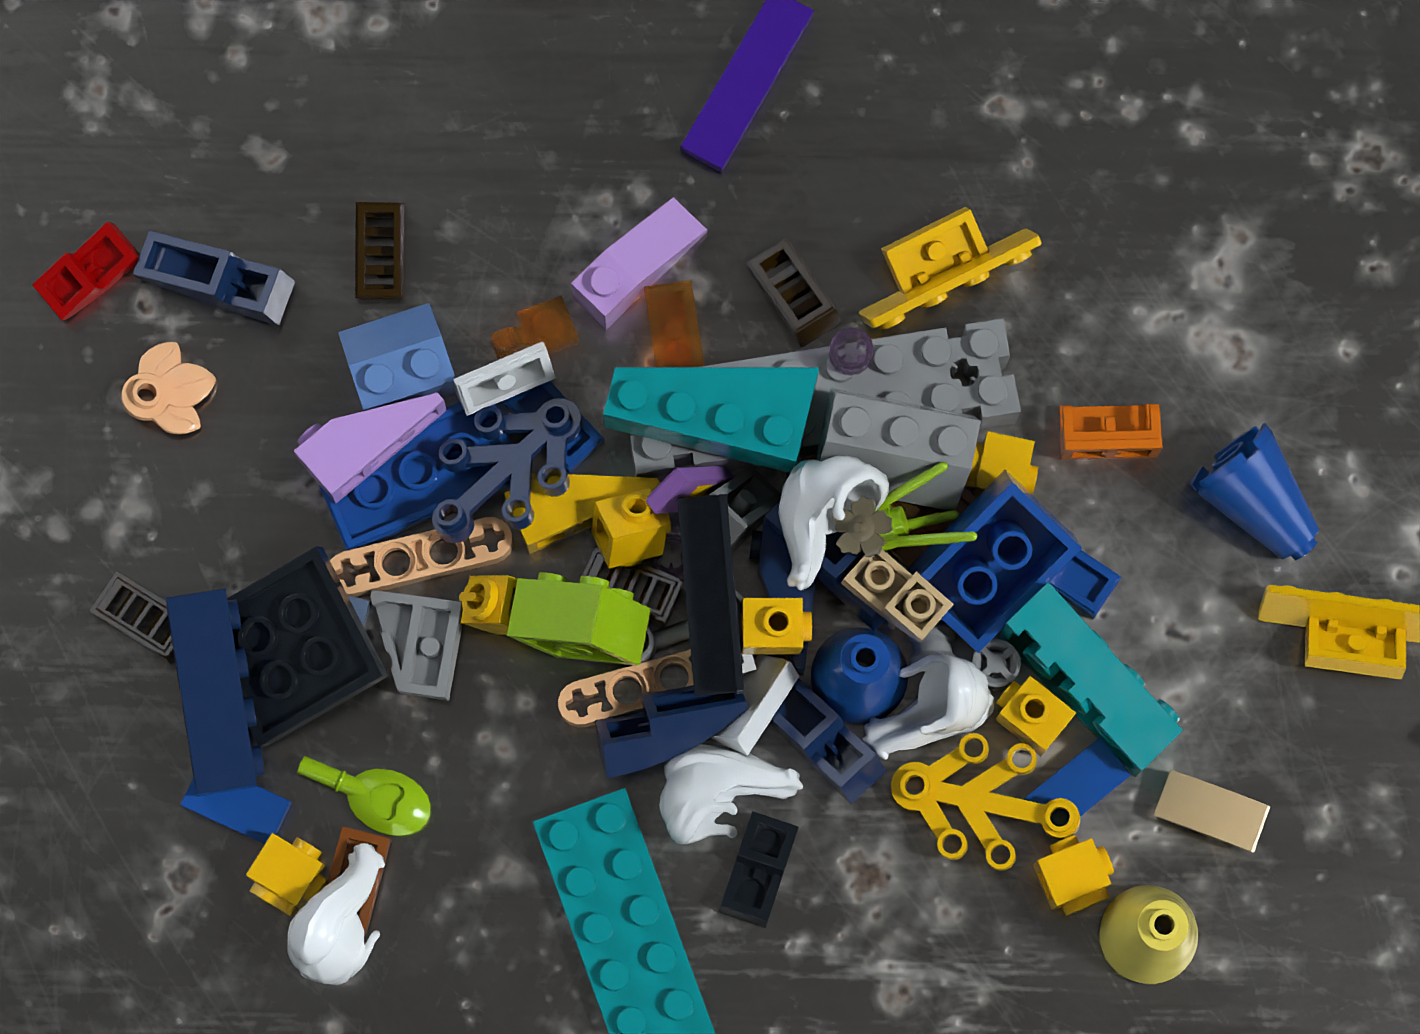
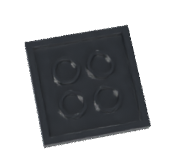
(301, 646)

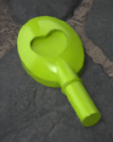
(377, 797)

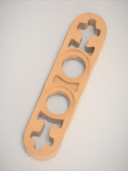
(421, 564)
(646, 675)

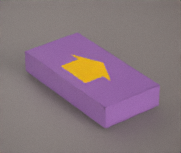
(687, 483)

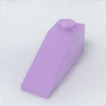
(636, 261)
(359, 443)

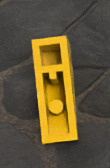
(573, 511)

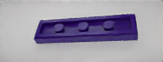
(746, 82)

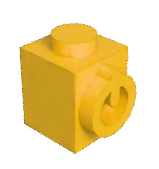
(998, 454)
(629, 529)
(488, 602)
(774, 625)
(1033, 714)
(287, 873)
(1074, 874)

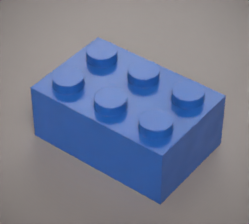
(1007, 564)

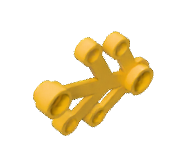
(975, 799)

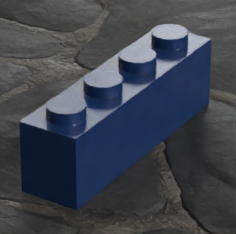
(212, 692)

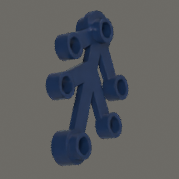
(508, 463)

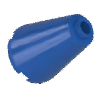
(1259, 493)
(855, 690)

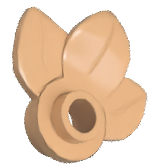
(174, 386)

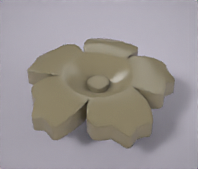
(863, 528)

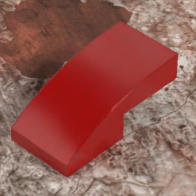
(88, 272)

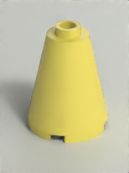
(1134, 944)

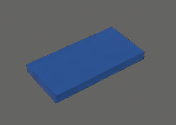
(411, 483)

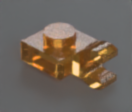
(539, 323)

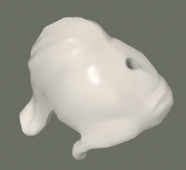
(810, 500)
(949, 703)
(705, 783)
(327, 931)

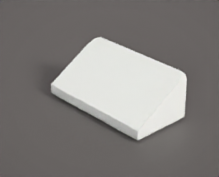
(504, 378)
(764, 694)

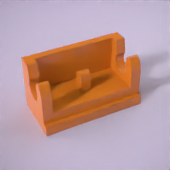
(1109, 432)

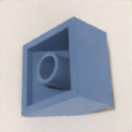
(398, 358)

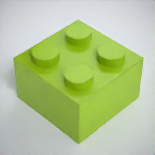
(579, 619)

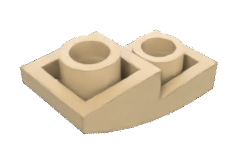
(897, 595)
(1212, 810)

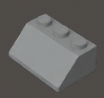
(902, 443)

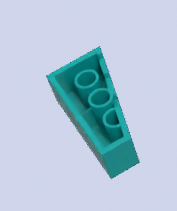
(718, 410)
(1091, 679)

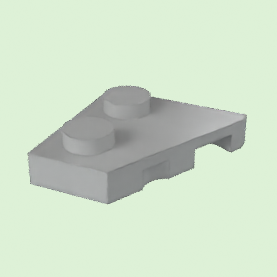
(421, 641)

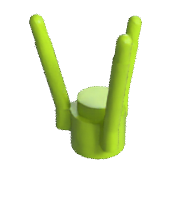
(902, 526)

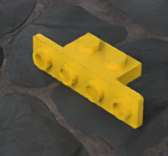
(939, 260)
(1345, 629)

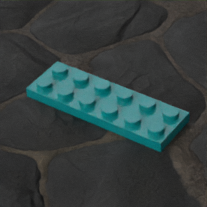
(621, 919)

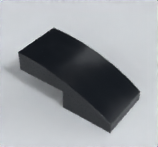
(758, 869)

